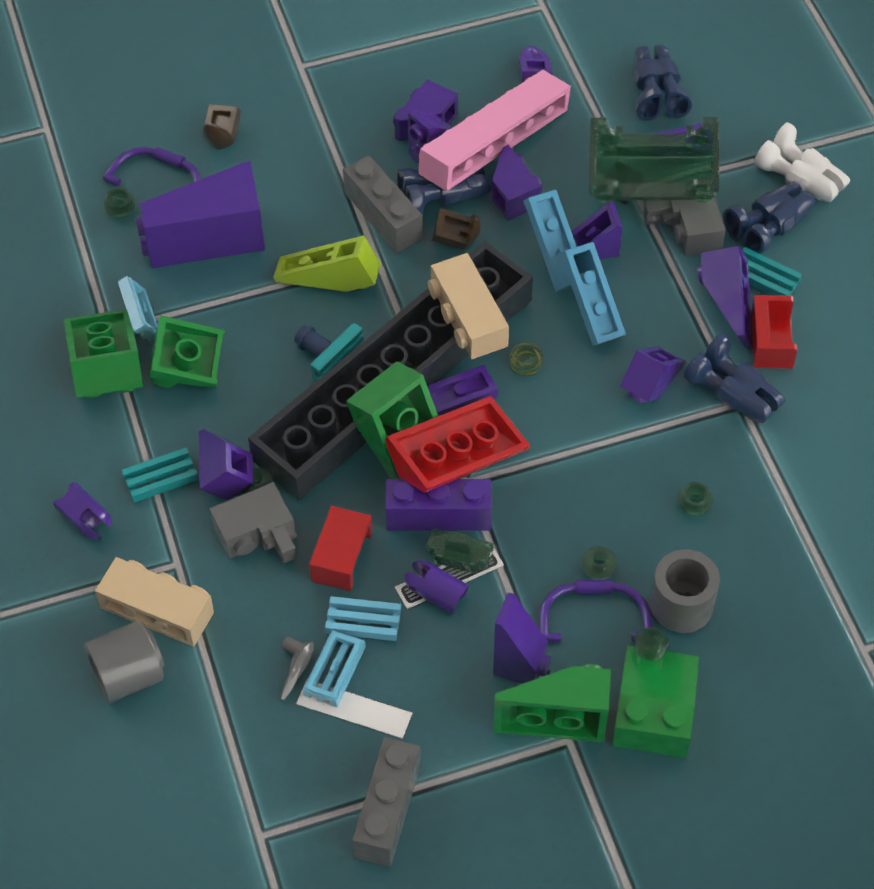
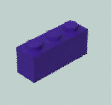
(451, 507)

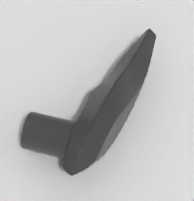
(300, 660)

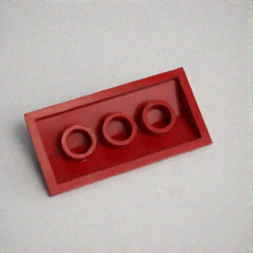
(454, 445)

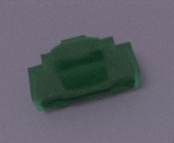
(459, 550)

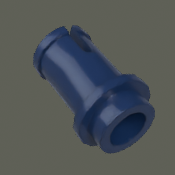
(310, 340)

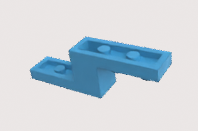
(574, 267)

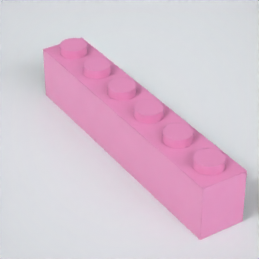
(486, 132)

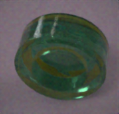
(526, 359)

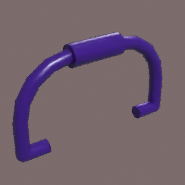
(159, 154)
(601, 586)

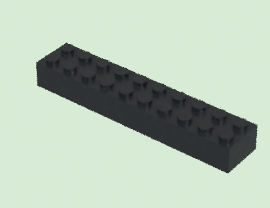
(317, 427)

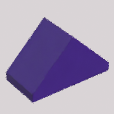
(602, 229)

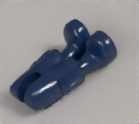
(656, 75)
(420, 193)
(776, 209)
(741, 389)

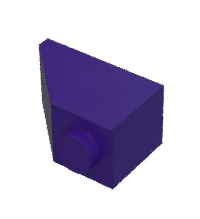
(651, 373)

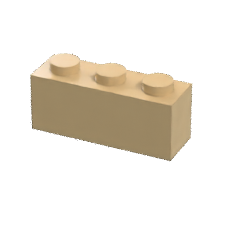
(468, 306)
(155, 600)

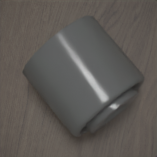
(684, 591)
(125, 661)

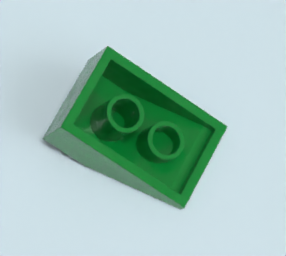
(103, 353)
(389, 405)
(657, 703)
(557, 705)

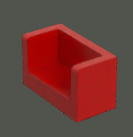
(772, 332)
(339, 547)

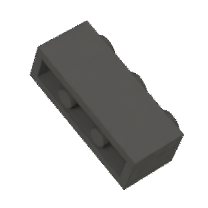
(383, 204)
(387, 802)

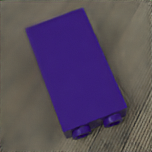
(203, 219)

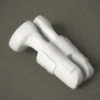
(808, 168)

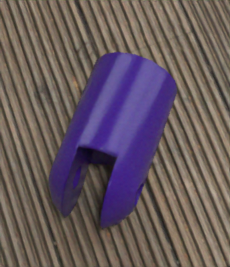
(82, 510)
(436, 585)

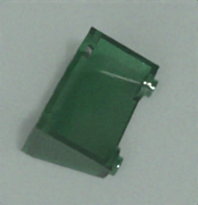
(654, 163)

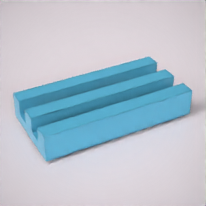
(138, 308)
(363, 613)
(324, 692)

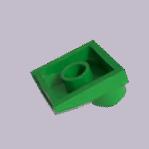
(185, 353)

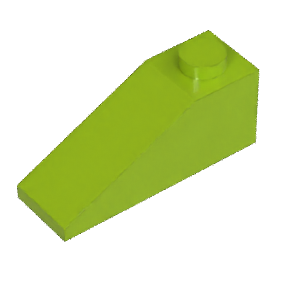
(334, 266)

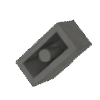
(694, 223)
(255, 521)

